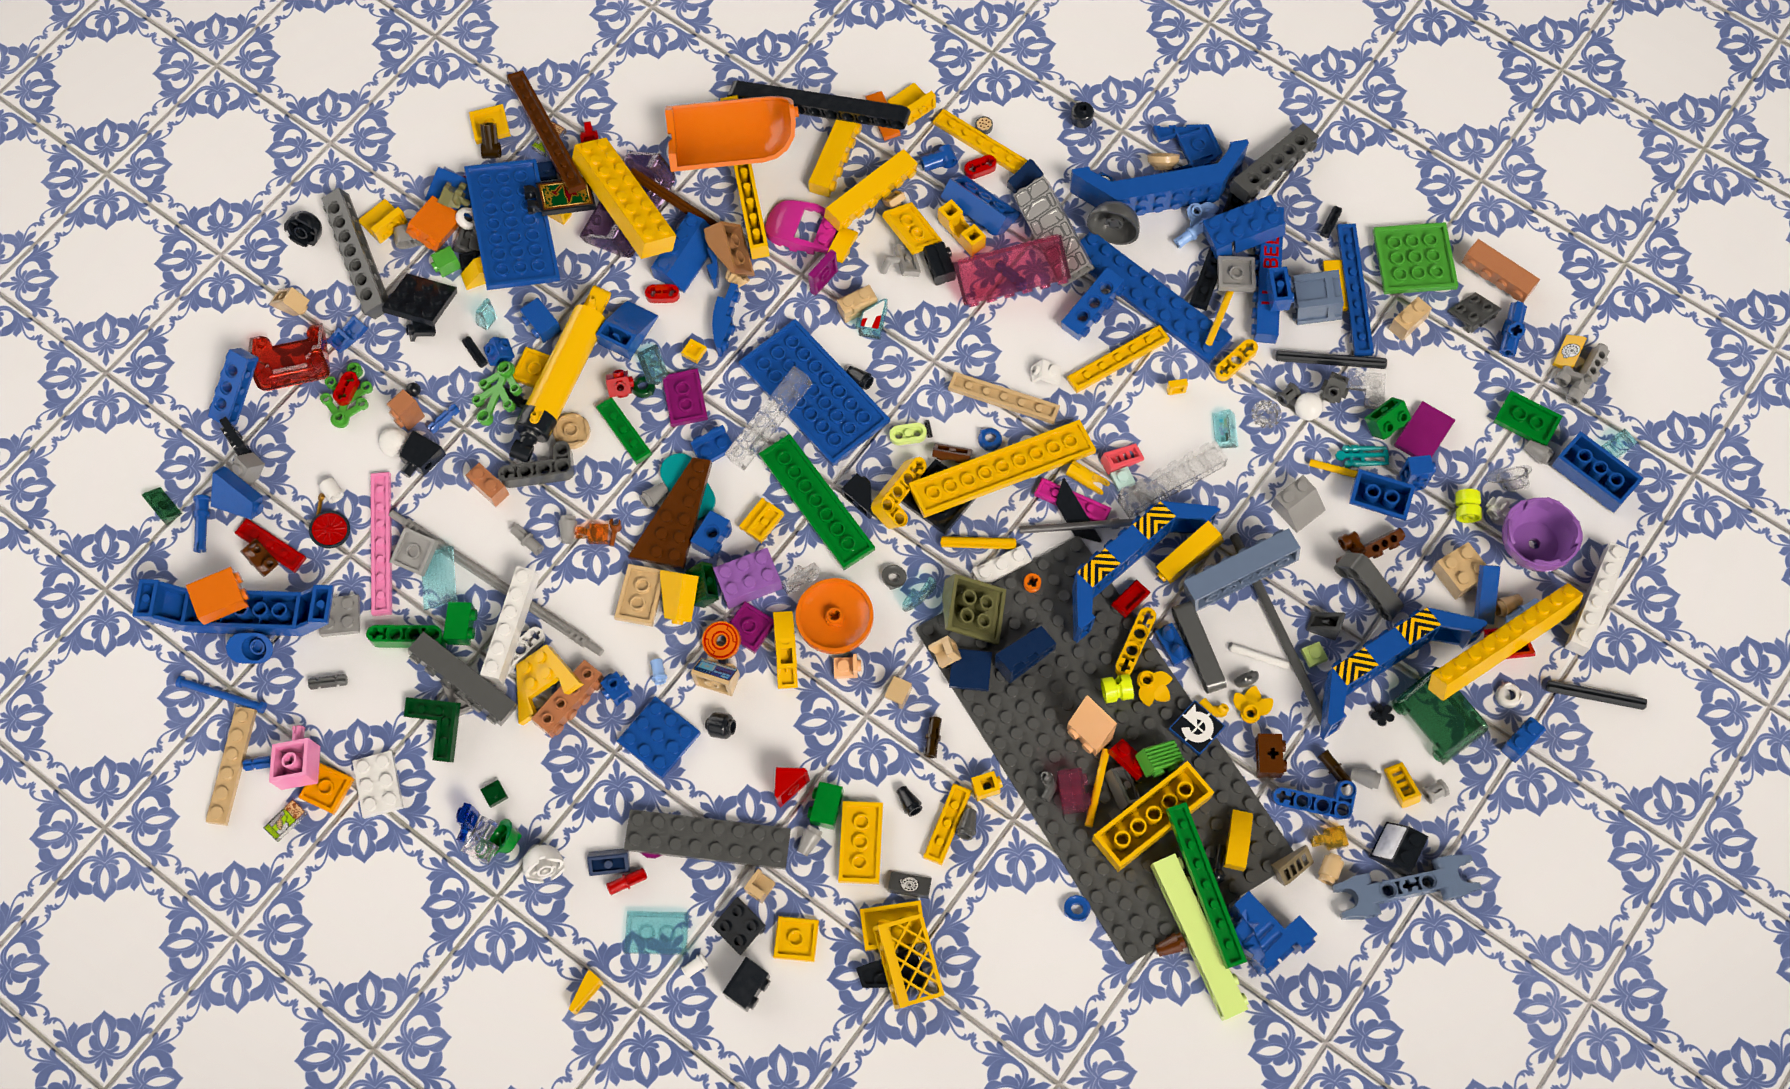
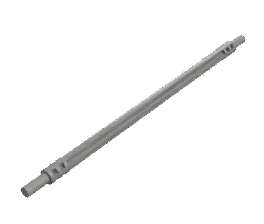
(501, 586)

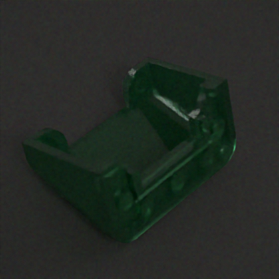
(1448, 724)

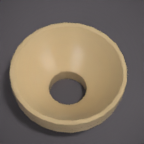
(1163, 161)

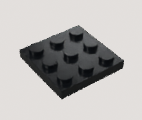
(419, 300)
(945, 519)

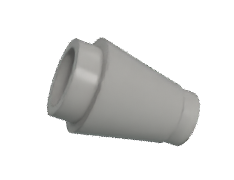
(1540, 452)
(652, 495)
(567, 528)
(1366, 777)
(809, 840)

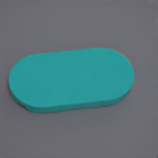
(672, 470)

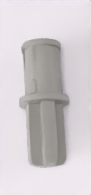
(527, 539)

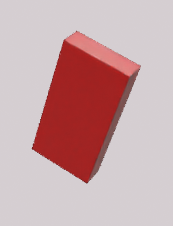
(1130, 598)

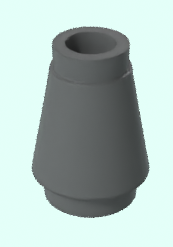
(967, 826)

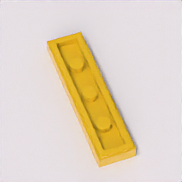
(947, 824)

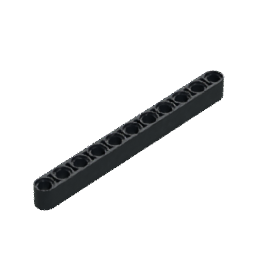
(830, 105)

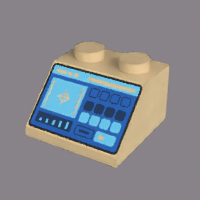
(715, 676)

